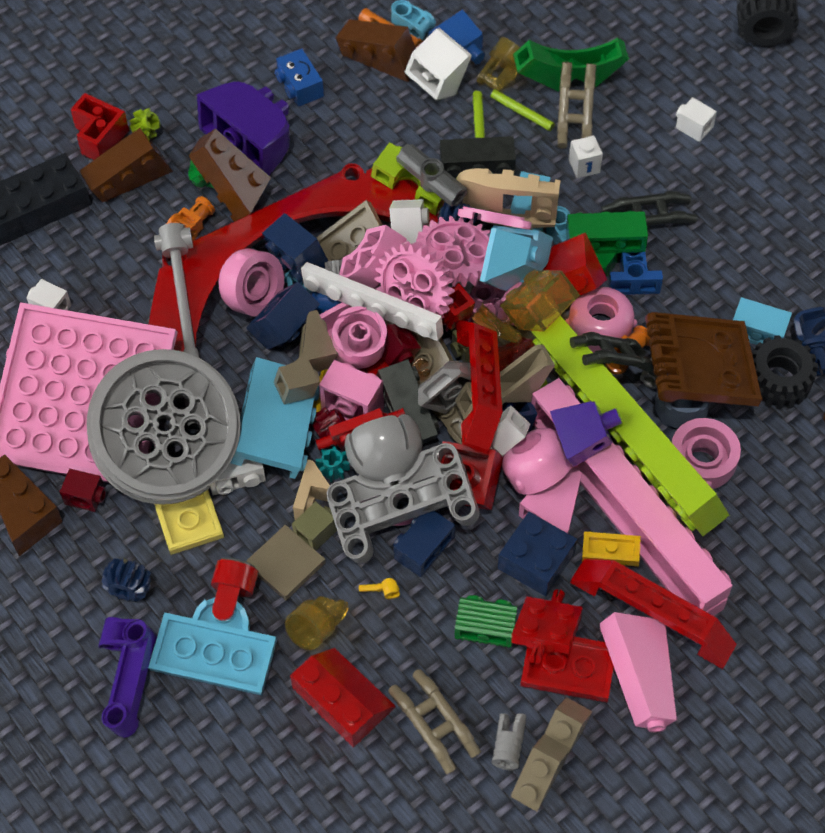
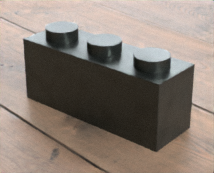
(483, 153)
(401, 391)

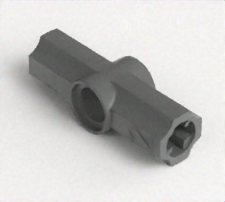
(431, 175)

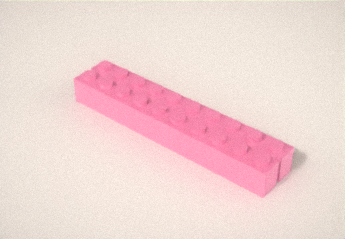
(639, 511)

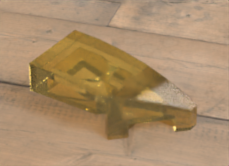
(504, 330)

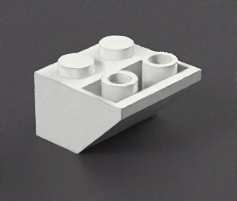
(438, 65)

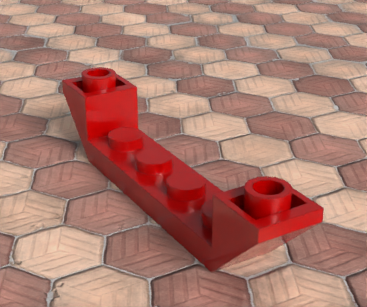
(481, 424)
(658, 604)

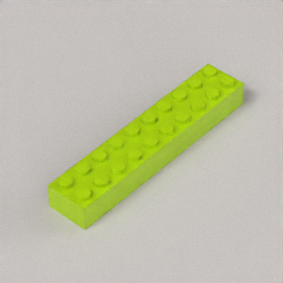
(637, 435)

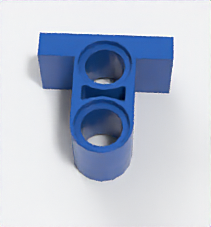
(636, 265)

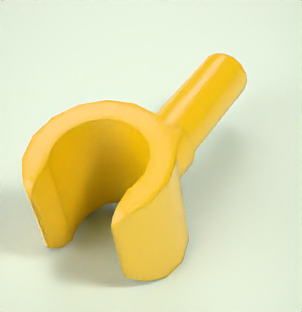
(388, 586)

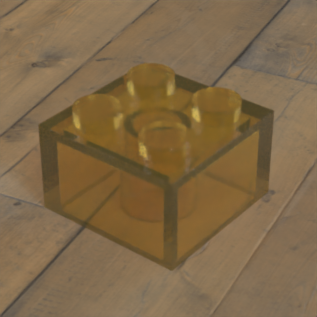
(539, 300)

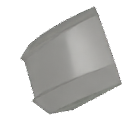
(444, 386)

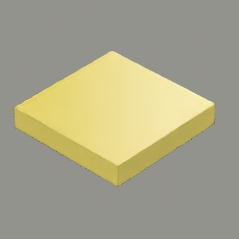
(189, 523)

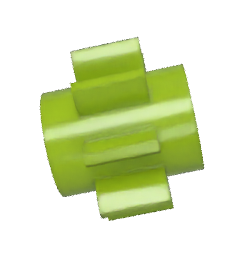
(146, 121)

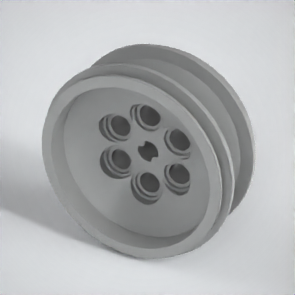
(157, 476)

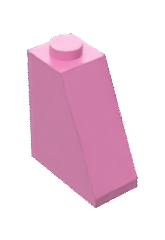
(556, 502)

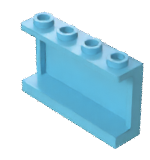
(273, 430)

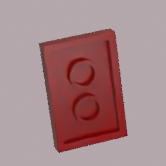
(581, 673)

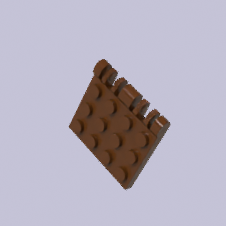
(702, 359)

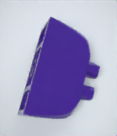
(247, 121)

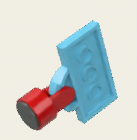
(218, 639)

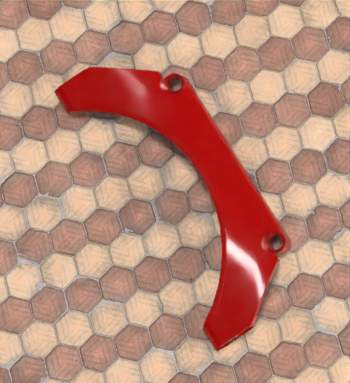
(205, 260)

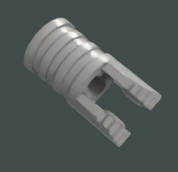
(509, 743)

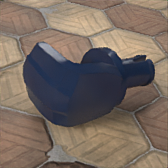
(806, 326)

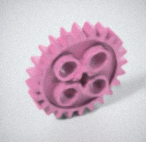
(460, 245)
(415, 277)

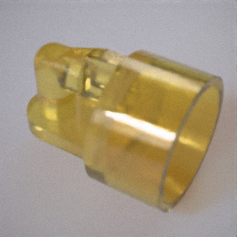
(503, 56)
(314, 621)

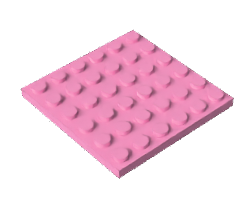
(51, 377)

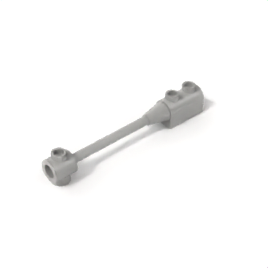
(174, 242)

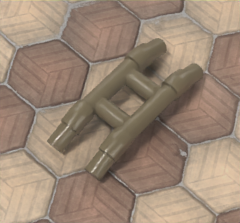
(566, 94)
(433, 737)

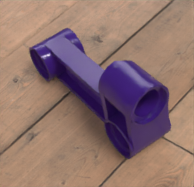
(131, 671)

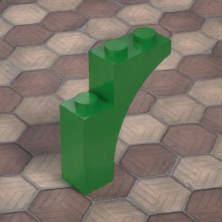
(545, 63)

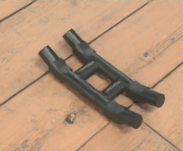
(660, 200)
(631, 351)

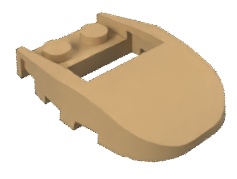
(488, 190)

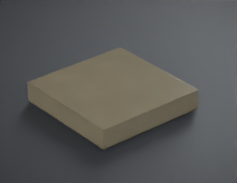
(286, 562)

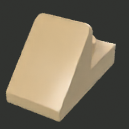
(312, 487)

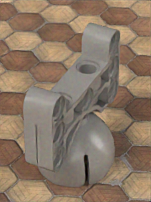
(392, 469)

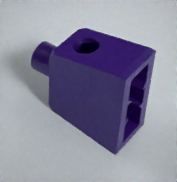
(584, 430)

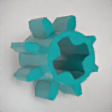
(335, 457)

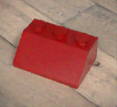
(341, 695)

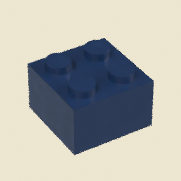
(293, 246)
(283, 316)
(537, 553)

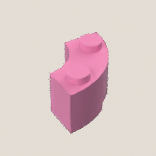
(363, 261)

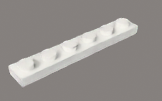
(388, 307)

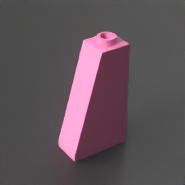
(643, 668)

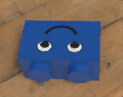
(299, 77)

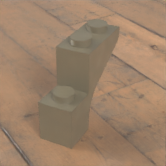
(316, 353)
(517, 380)
(550, 753)

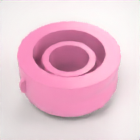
(250, 280)
(607, 302)
(712, 438)
(536, 462)

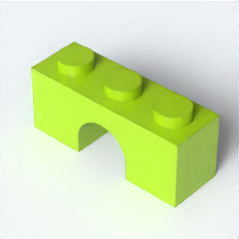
(390, 172)

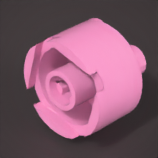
(371, 333)

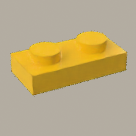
(616, 547)

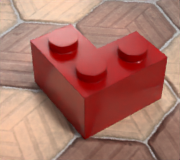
(99, 125)

